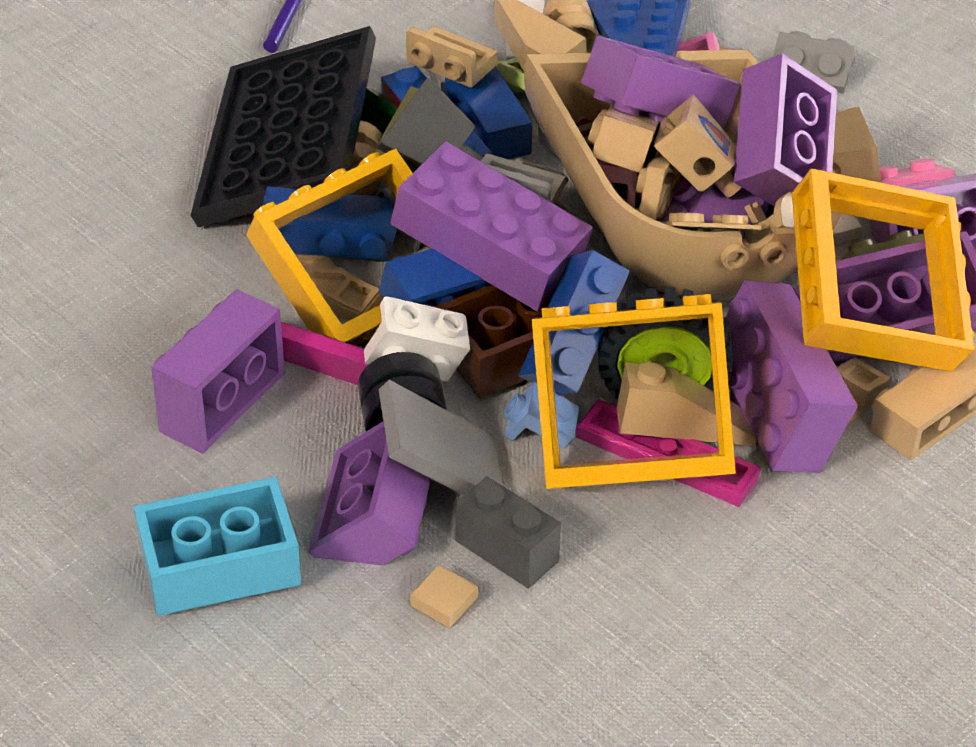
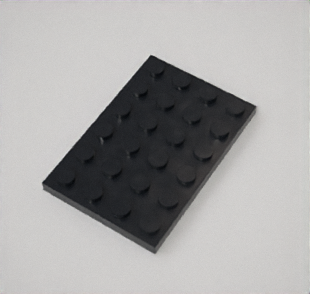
(284, 124)

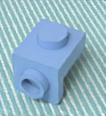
(524, 413)

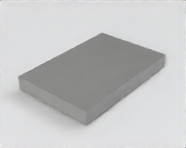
(436, 440)

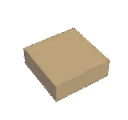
(444, 596)

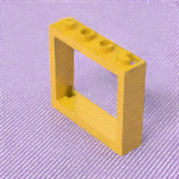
(287, 268)
(819, 298)
(642, 468)

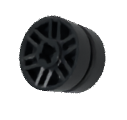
(405, 369)

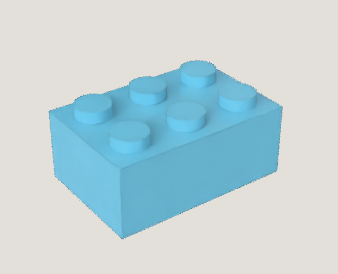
(217, 545)

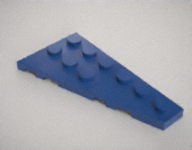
(642, 23)

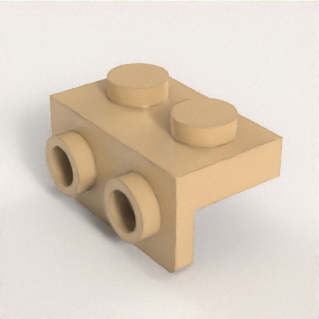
(449, 55)

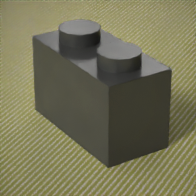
(507, 532)

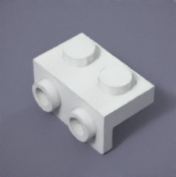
(420, 330)

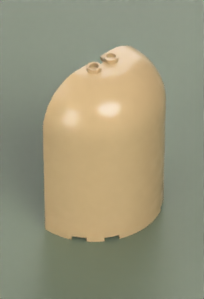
(651, 250)

